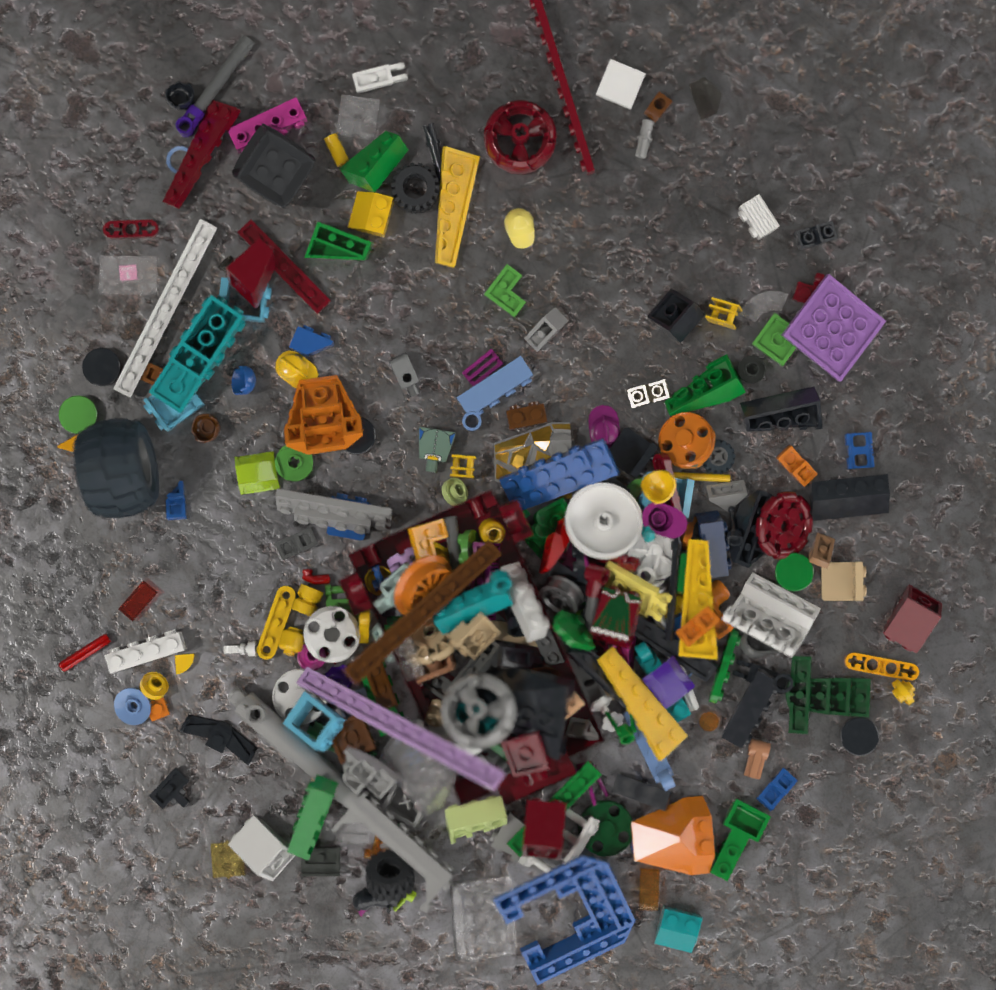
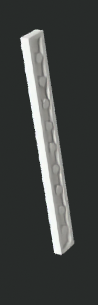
(165, 308)

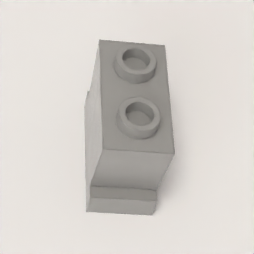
(505, 833)

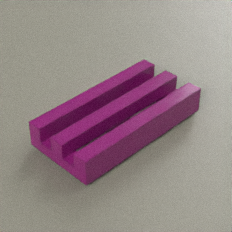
(476, 363)

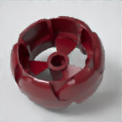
(540, 125)

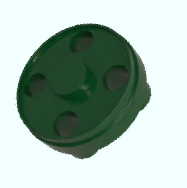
(608, 828)

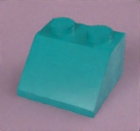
(678, 929)

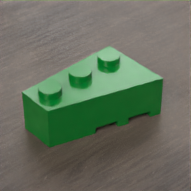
(375, 161)
(335, 243)

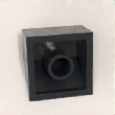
(676, 315)

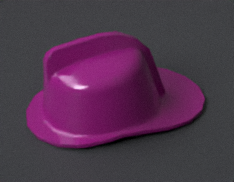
(604, 424)
(664, 520)

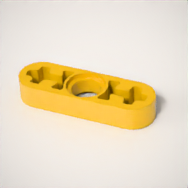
(364, 627)

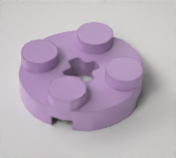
(398, 560)

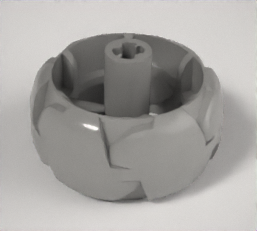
(503, 709)

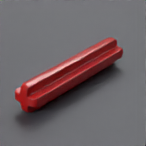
(85, 652)

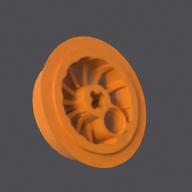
(419, 581)

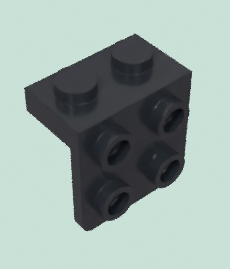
(632, 453)

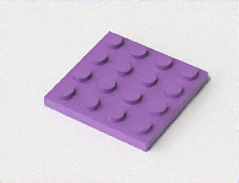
(833, 328)

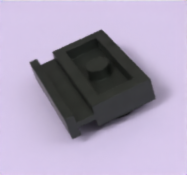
(322, 862)

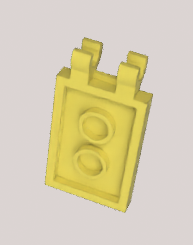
(649, 593)

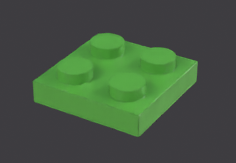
(772, 343)

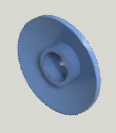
(127, 711)

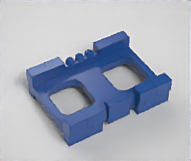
(852, 450)

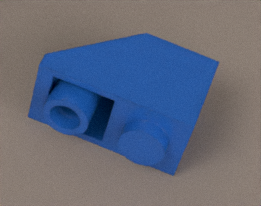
(310, 343)

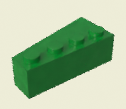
(312, 816)

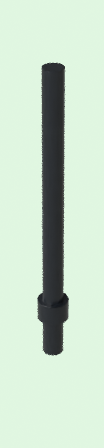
(676, 547)

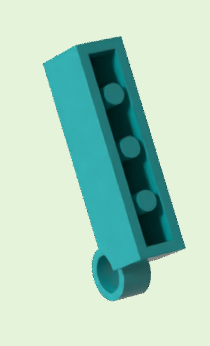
(484, 599)
(648, 663)

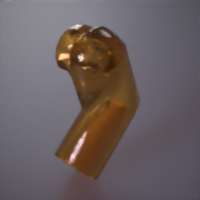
(375, 848)

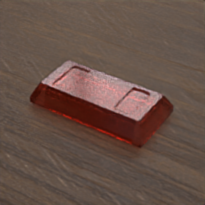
(138, 600)

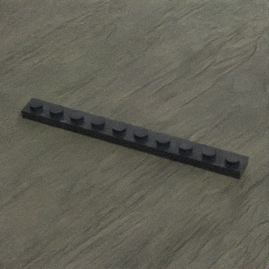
(647, 631)

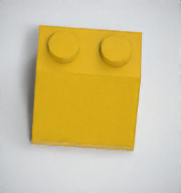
(371, 213)

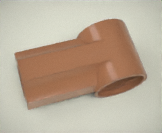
(757, 754)

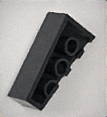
(783, 411)

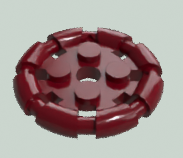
(780, 511)

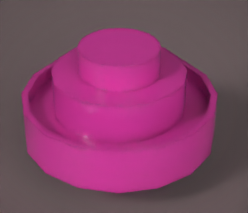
(306, 659)

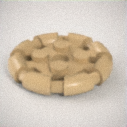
(433, 643)

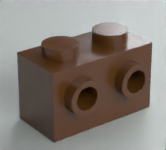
(527, 416)

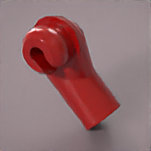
(315, 579)

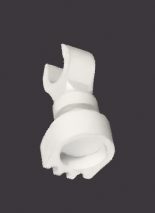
(250, 648)

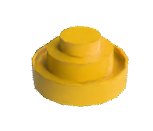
(154, 685)
(903, 691)

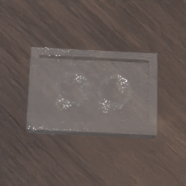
(128, 275)

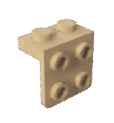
(843, 581)

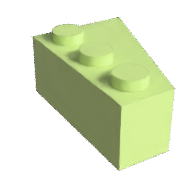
(475, 816)

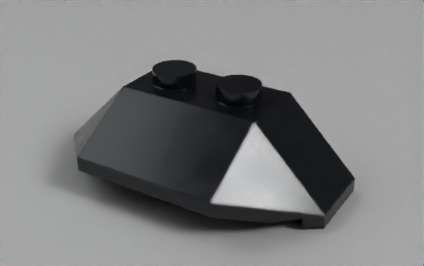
(745, 522)

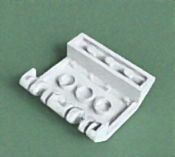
(772, 615)

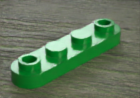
(722, 674)

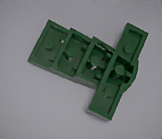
(823, 696)

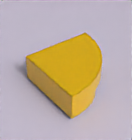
(183, 662)

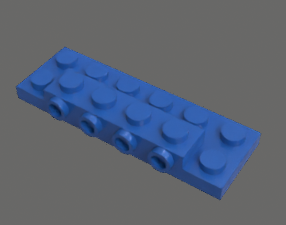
(560, 474)

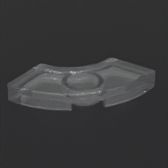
(763, 303)

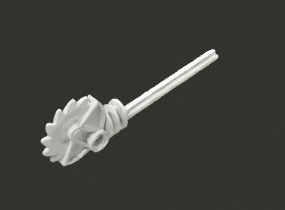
(656, 564)

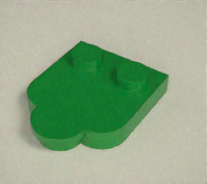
(547, 519)
(573, 630)

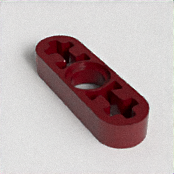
(117, 234)

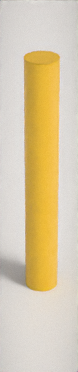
(702, 476)

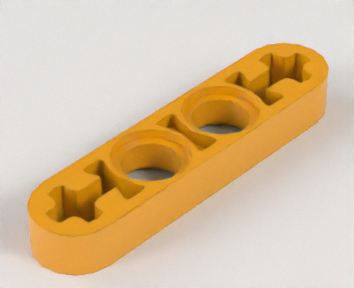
(881, 666)

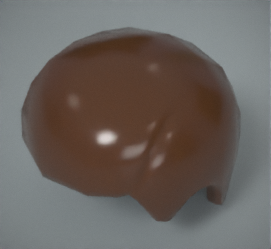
(205, 428)

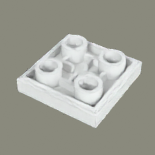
(620, 84)

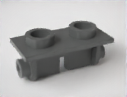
(550, 649)

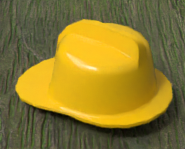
(294, 367)

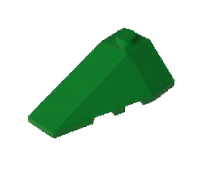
(714, 386)

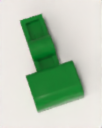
(744, 824)

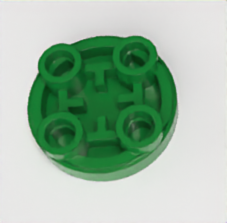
(794, 572)

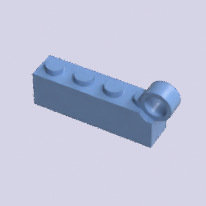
(493, 388)
(660, 770)

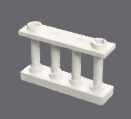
(590, 828)

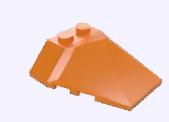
(322, 417)
(676, 837)

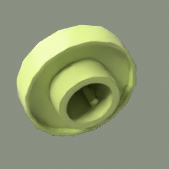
(454, 491)

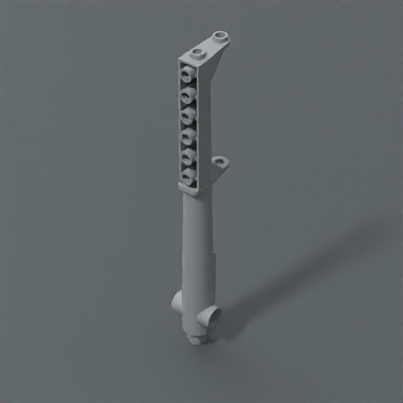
(361, 807)

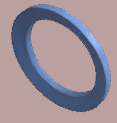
(169, 156)

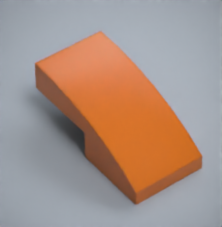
(796, 465)
(697, 626)

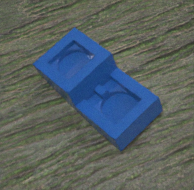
(776, 789)

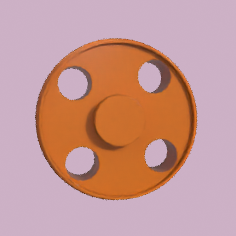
(687, 440)

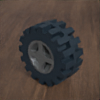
(724, 454)

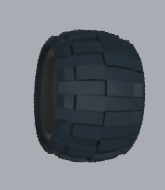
(116, 468)

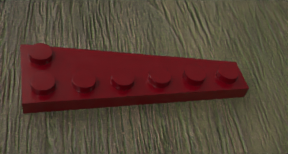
(215, 122)

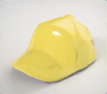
(520, 228)

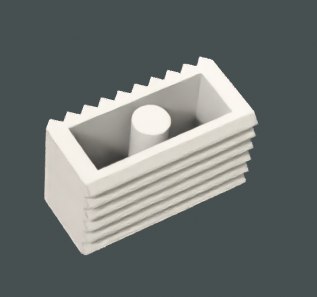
(758, 217)

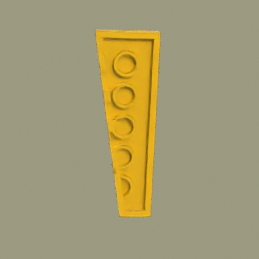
(456, 187)
(696, 597)
(652, 718)

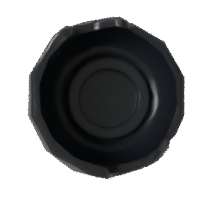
(179, 95)

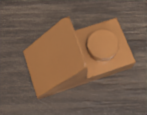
(821, 550)

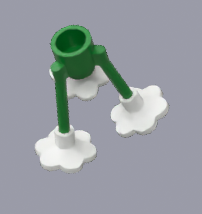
(613, 720)

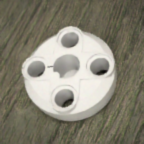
(331, 634)
(288, 699)

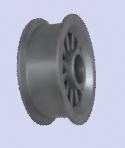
(561, 595)

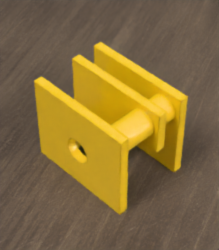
(717, 309)
(456, 467)

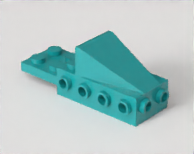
(198, 352)

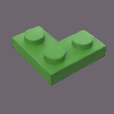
(501, 292)

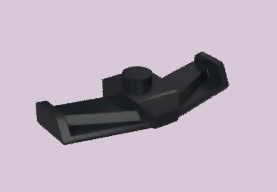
(220, 735)

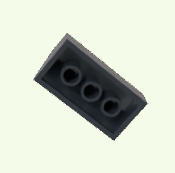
(849, 497)

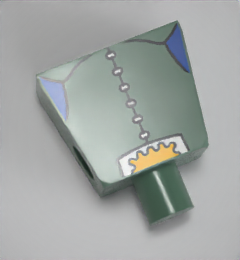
(434, 447)

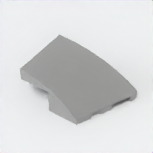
(365, 771)

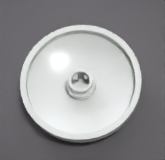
(603, 521)

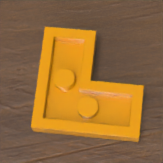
(424, 536)

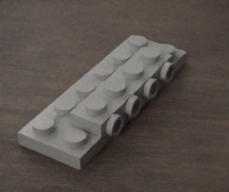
(333, 512)

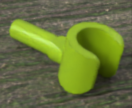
(409, 897)

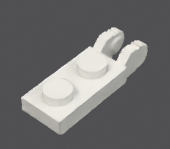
(378, 77)

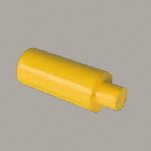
(336, 149)

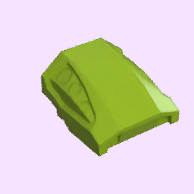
(256, 473)

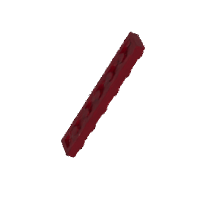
(287, 269)

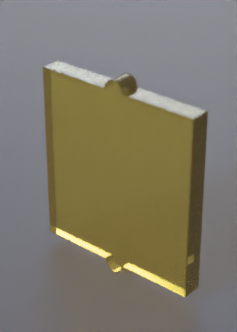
(225, 861)

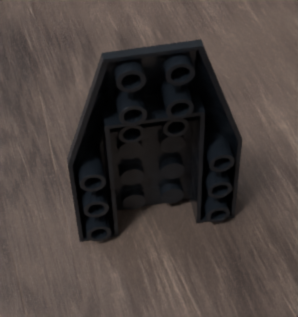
(540, 705)

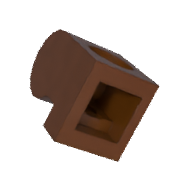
(658, 107)

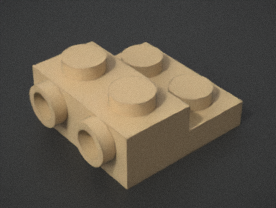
(474, 637)

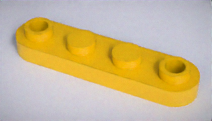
(276, 622)

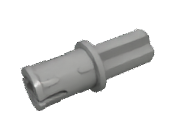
(644, 138)

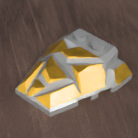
(530, 447)

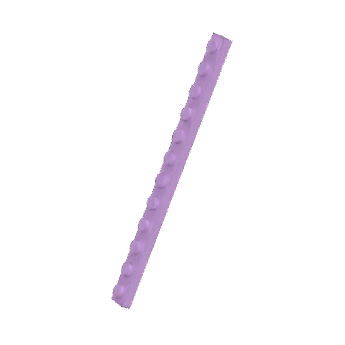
(401, 729)

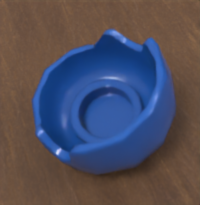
(243, 380)

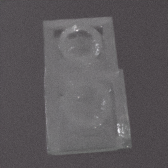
(409, 663)

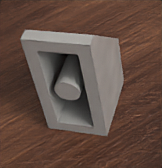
(546, 329)

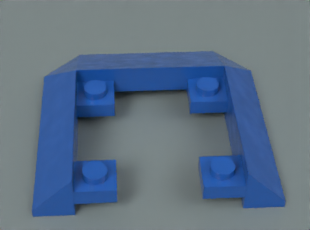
(597, 933)

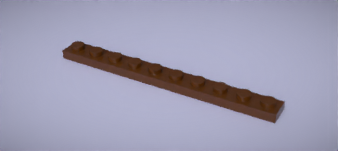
(422, 612)

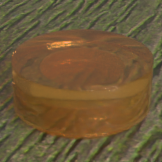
(708, 721)

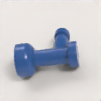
(378, 577)

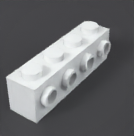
(525, 605)
(151, 650)

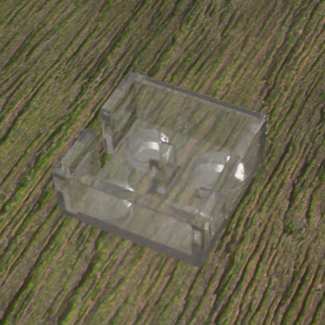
(358, 108)

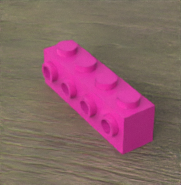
(281, 118)

